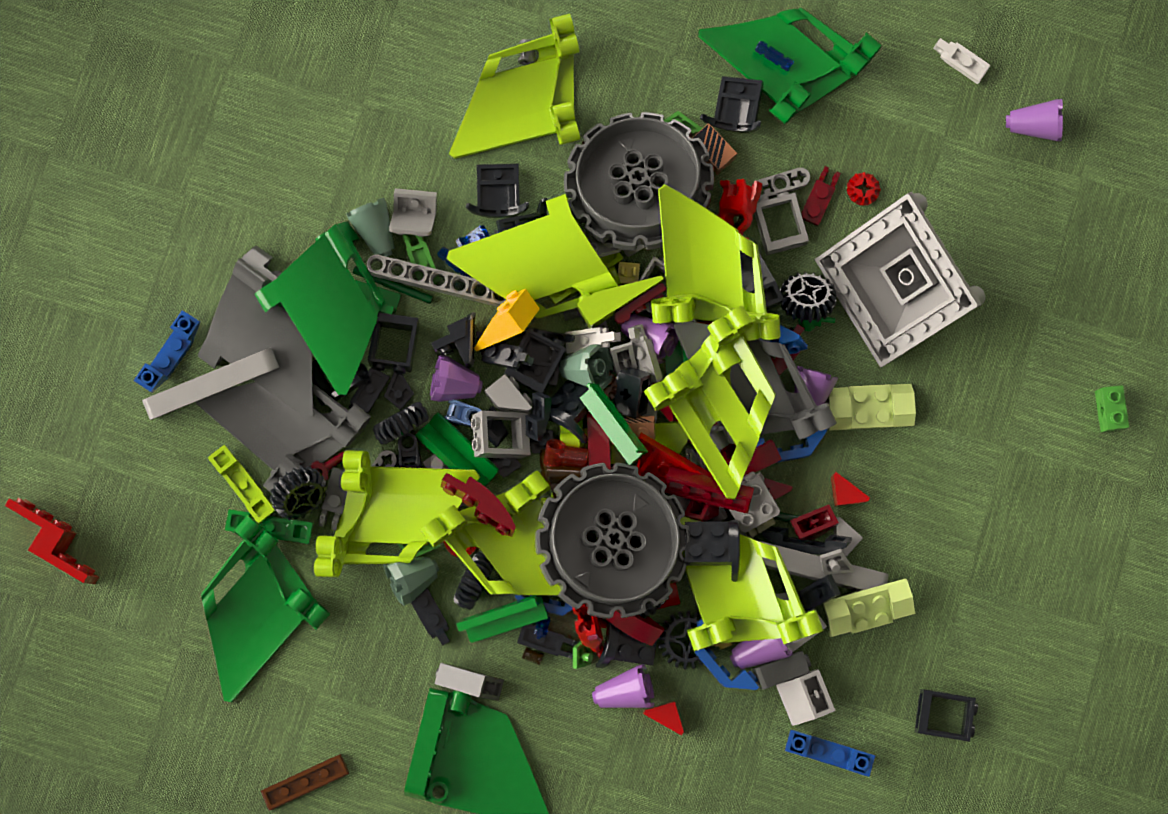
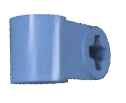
(460, 413)

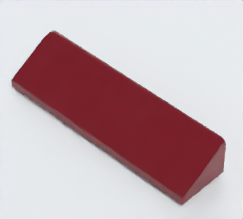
(705, 490)

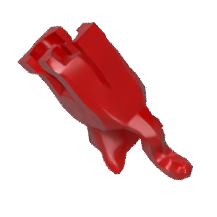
(740, 204)
(589, 629)

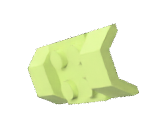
(873, 406)
(869, 608)

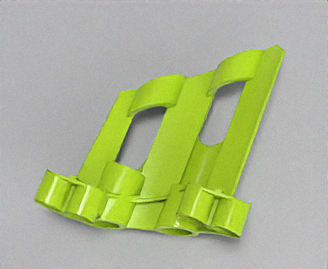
(702, 394)

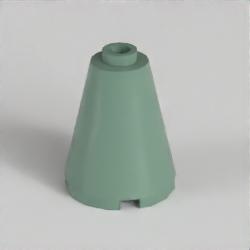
(373, 225)

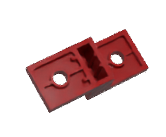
(53, 540)

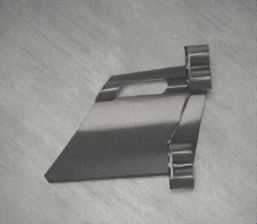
(245, 329)
(788, 409)
(280, 433)

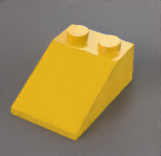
(510, 319)

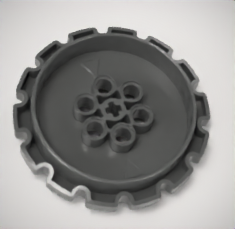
(609, 153)
(572, 559)

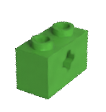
(1111, 409)

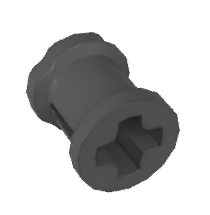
(527, 57)

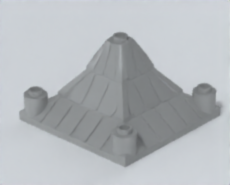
(898, 280)

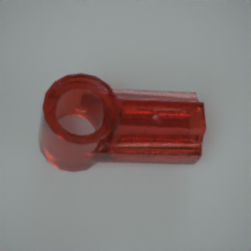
(559, 454)

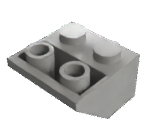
(507, 398)
(805, 697)

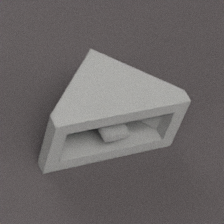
(623, 357)
(844, 529)

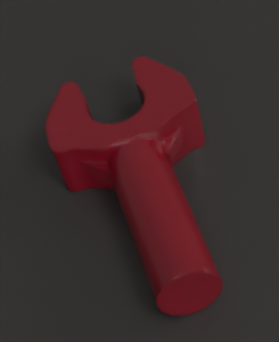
(325, 467)

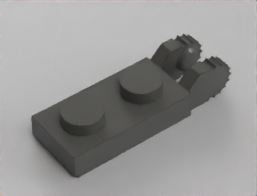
(334, 500)

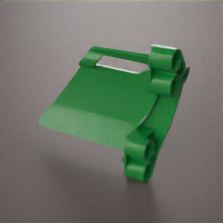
(813, 70)
(328, 303)
(257, 610)

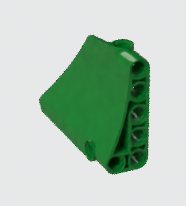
(471, 758)

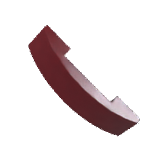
(642, 629)

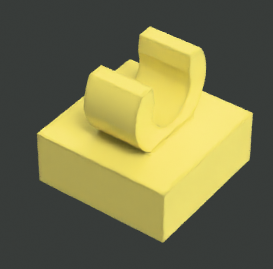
(628, 272)

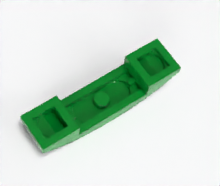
(280, 528)

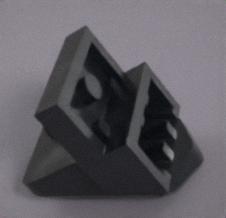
(460, 337)

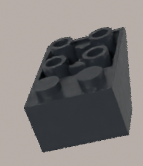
(772, 293)

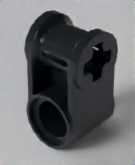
(409, 455)

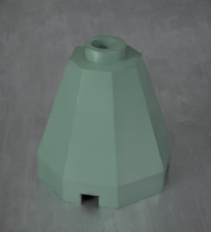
(588, 366)
(412, 578)

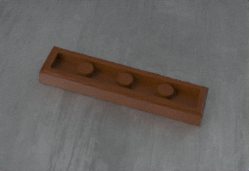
(305, 782)

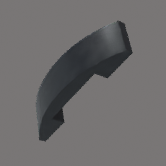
(780, 537)

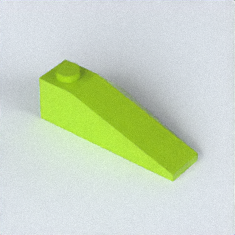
(602, 304)

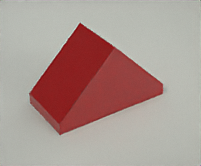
(845, 492)
(666, 715)

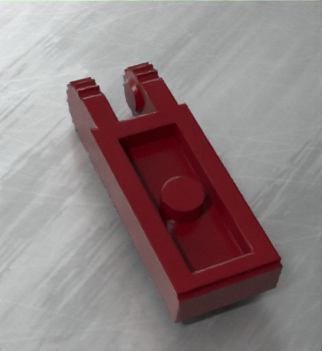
(819, 198)
(638, 304)

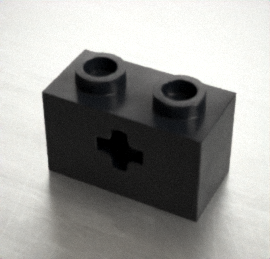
(630, 394)

